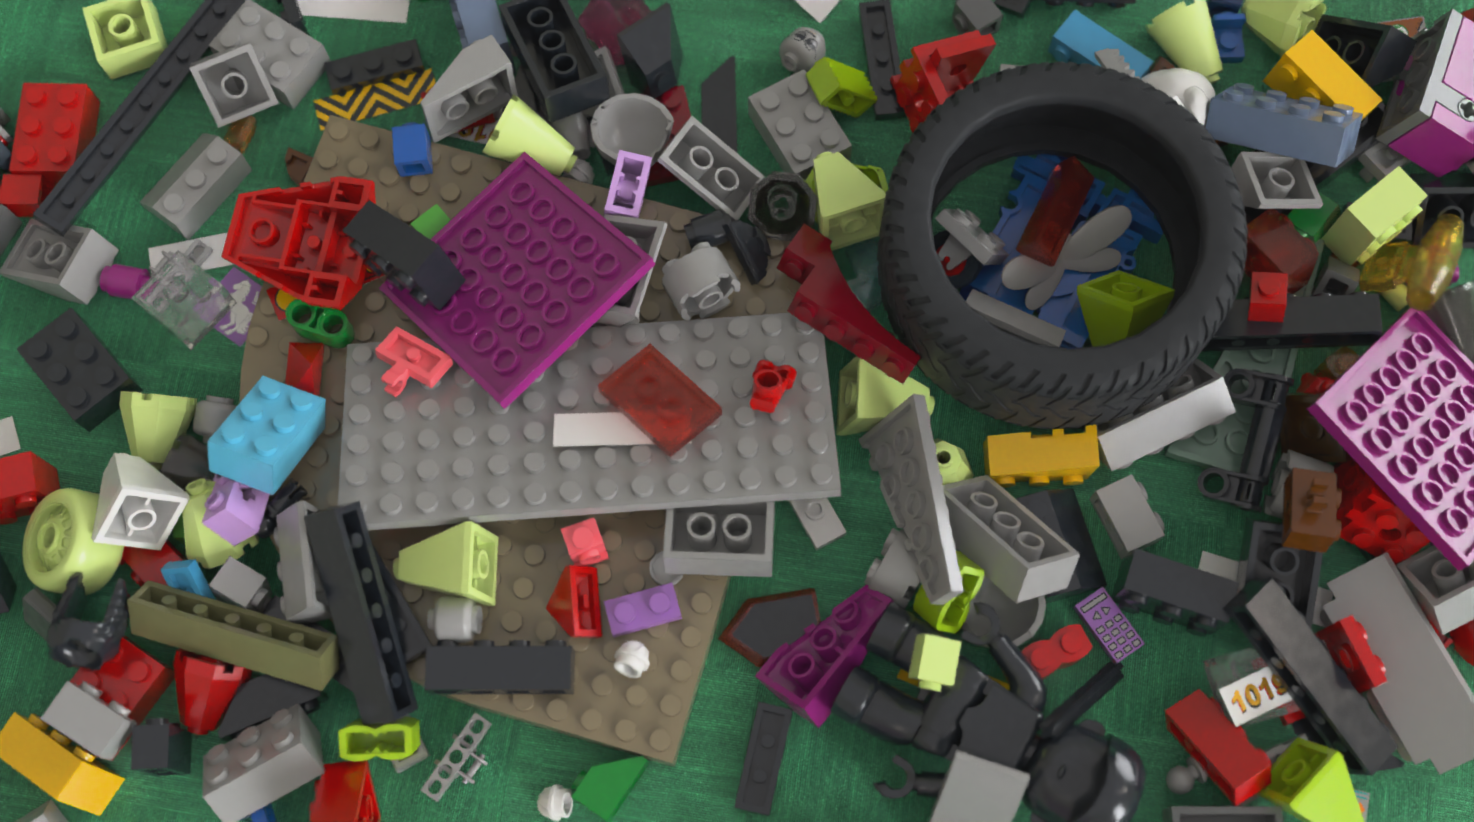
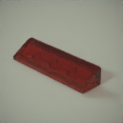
(1056, 212)

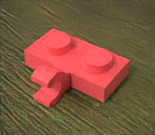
(410, 358)

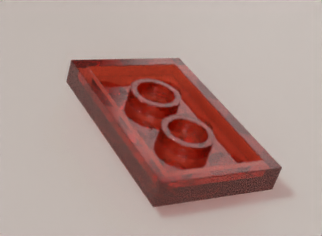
(660, 400)

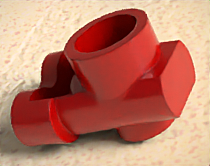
(770, 385)

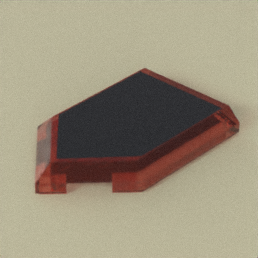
(770, 622)

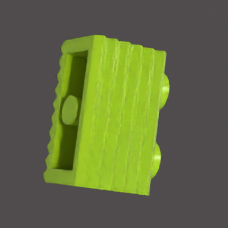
(841, 87)

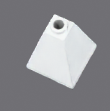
(136, 504)

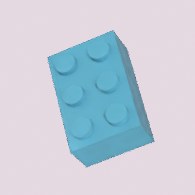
(266, 435)

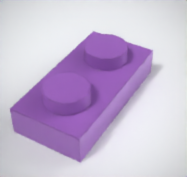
(642, 610)

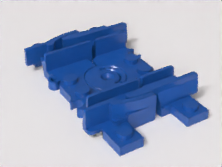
(1063, 306)

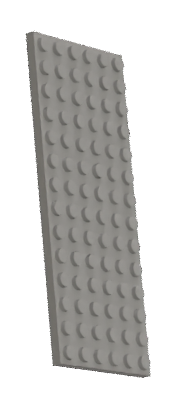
(464, 458)

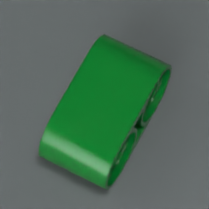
(320, 323)

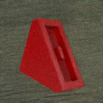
(305, 366)
(577, 602)

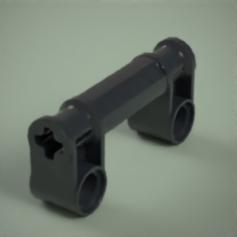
(1260, 444)

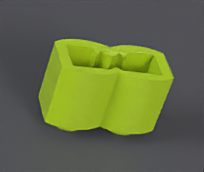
(952, 614)
(386, 740)

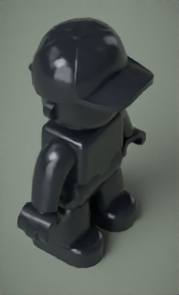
(1070, 778)

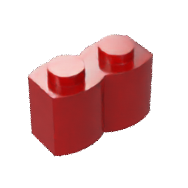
(1059, 651)

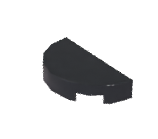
(750, 247)

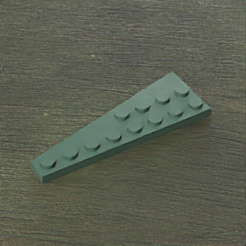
(1225, 442)

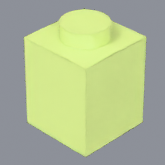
(934, 661)

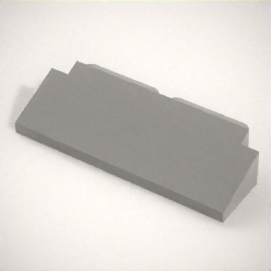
(1425, 695)

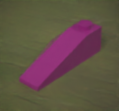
(817, 664)

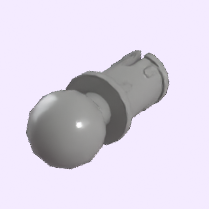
(1182, 779)

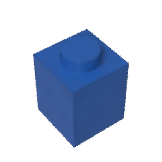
(412, 149)

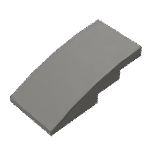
(978, 791)

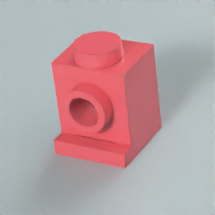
(585, 543)

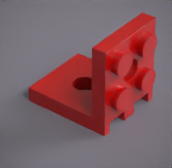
(961, 61)
(919, 85)
(1368, 514)
(1351, 652)

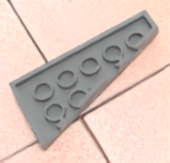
(913, 489)

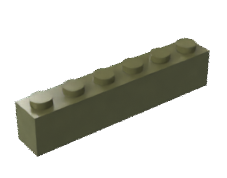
(234, 635)

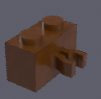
(1310, 510)

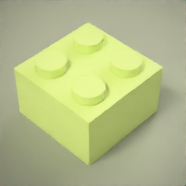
(125, 35)

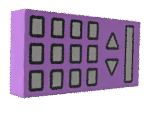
(1108, 625)

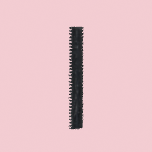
(1081, 701)

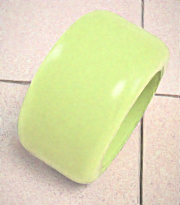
(61, 543)

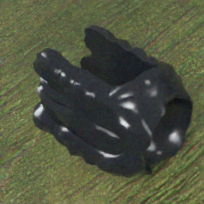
(99, 637)

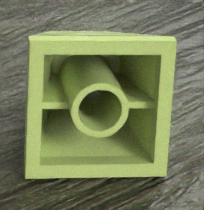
(847, 201)
(870, 395)
(453, 563)

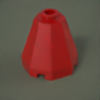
(205, 689)

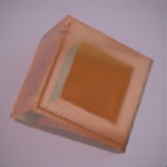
(241, 133)

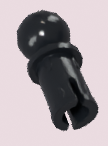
(279, 504)

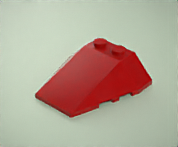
(298, 239)

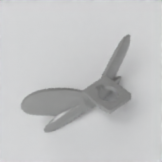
(1081, 252)

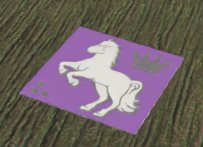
(237, 320)

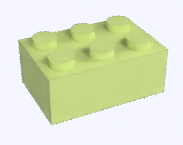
(1375, 218)

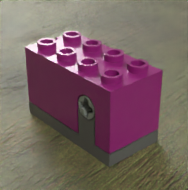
(1433, 98)

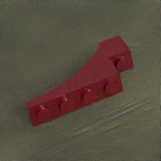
(833, 308)

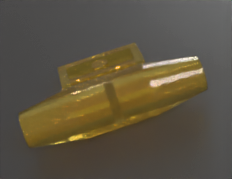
(1424, 267)

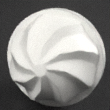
(581, 172)
(631, 659)
(555, 802)

